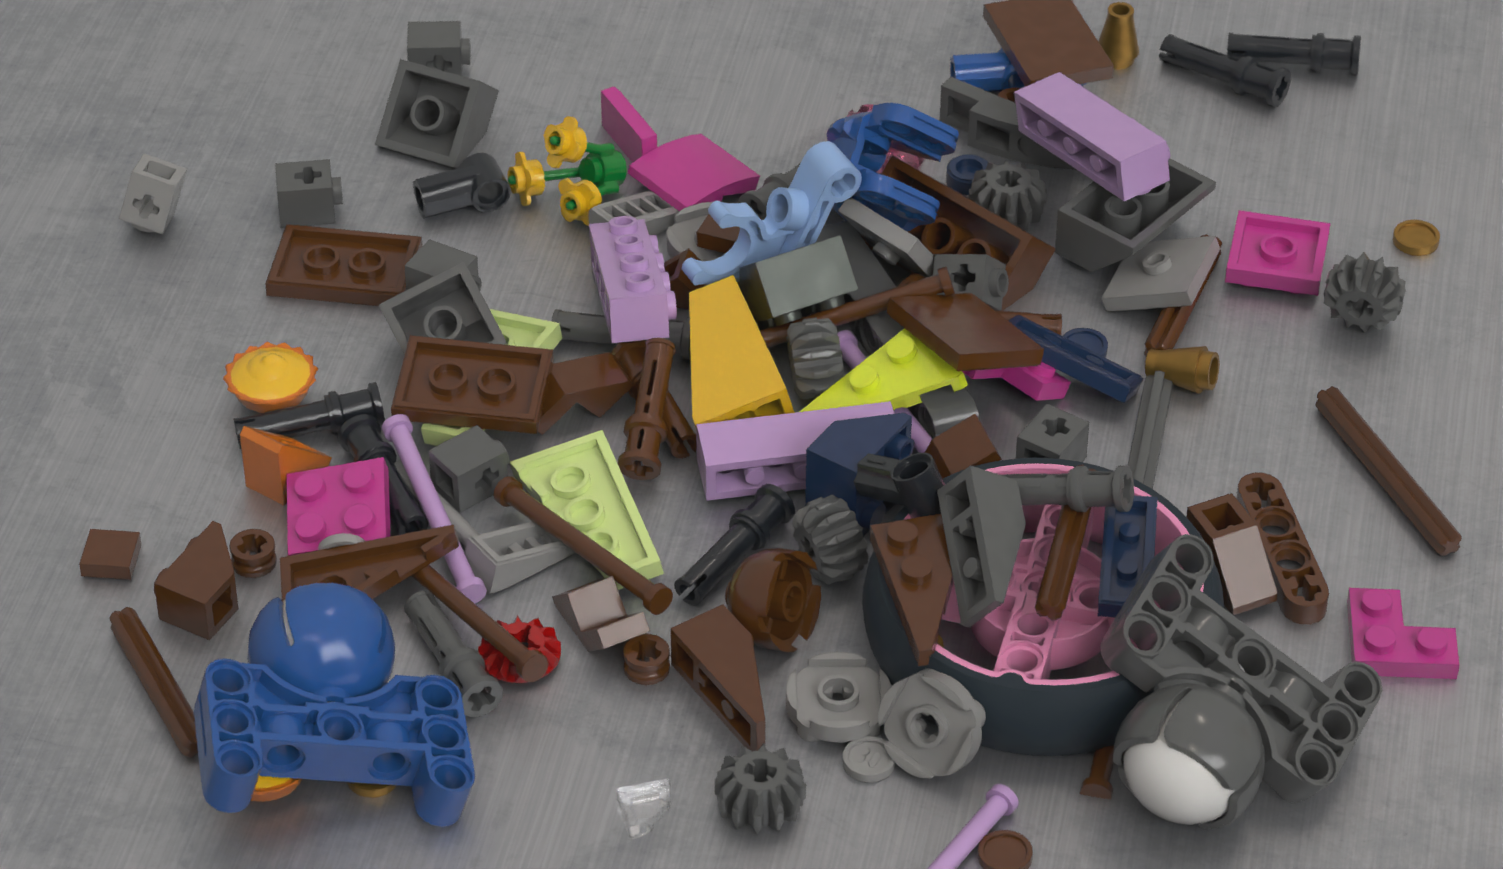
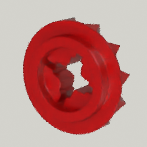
(533, 633)

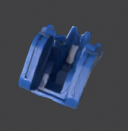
(866, 141)

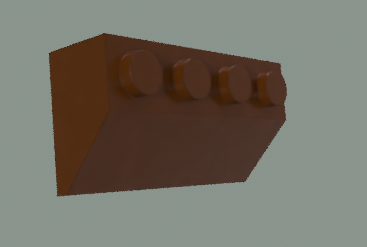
(972, 229)

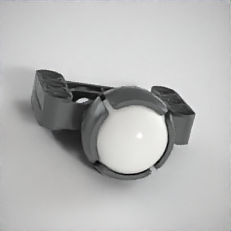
(1209, 727)

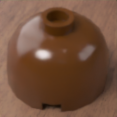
(775, 597)

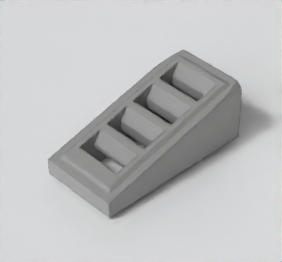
(636, 207)
(502, 561)

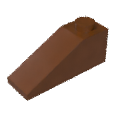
(720, 665)

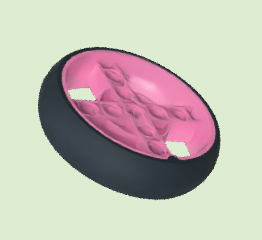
(1020, 703)

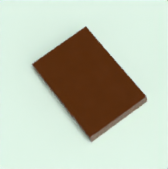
(1047, 39)
(340, 265)
(965, 331)
(473, 384)

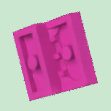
(692, 172)

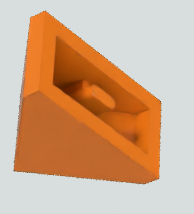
(273, 456)

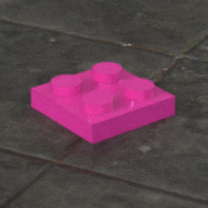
(1277, 253)
(337, 501)

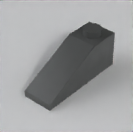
(983, 537)

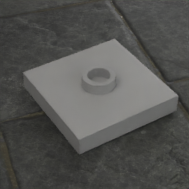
(888, 239)
(1161, 274)

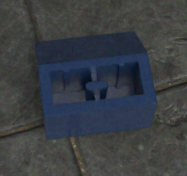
(835, 455)

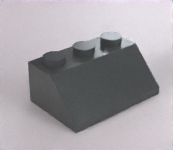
(1103, 229)

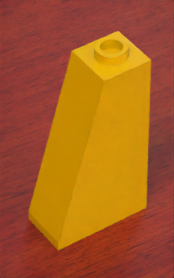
(730, 360)

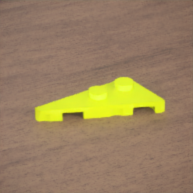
(893, 373)

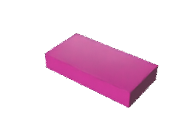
(626, 125)

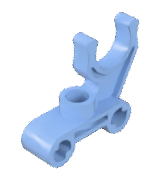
(792, 213)

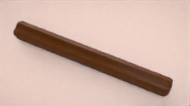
(1388, 471)

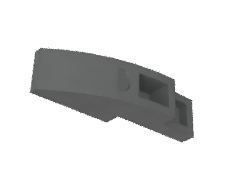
(991, 124)

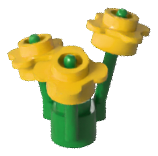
(599, 171)

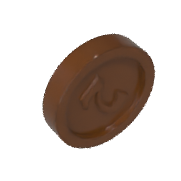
(1005, 851)

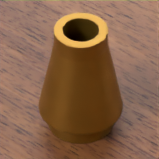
(1119, 35)
(1187, 367)

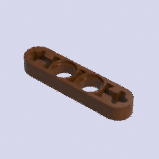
(1287, 546)

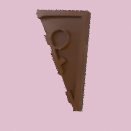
(370, 564)
(918, 576)

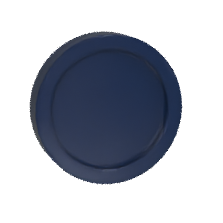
(1089, 339)

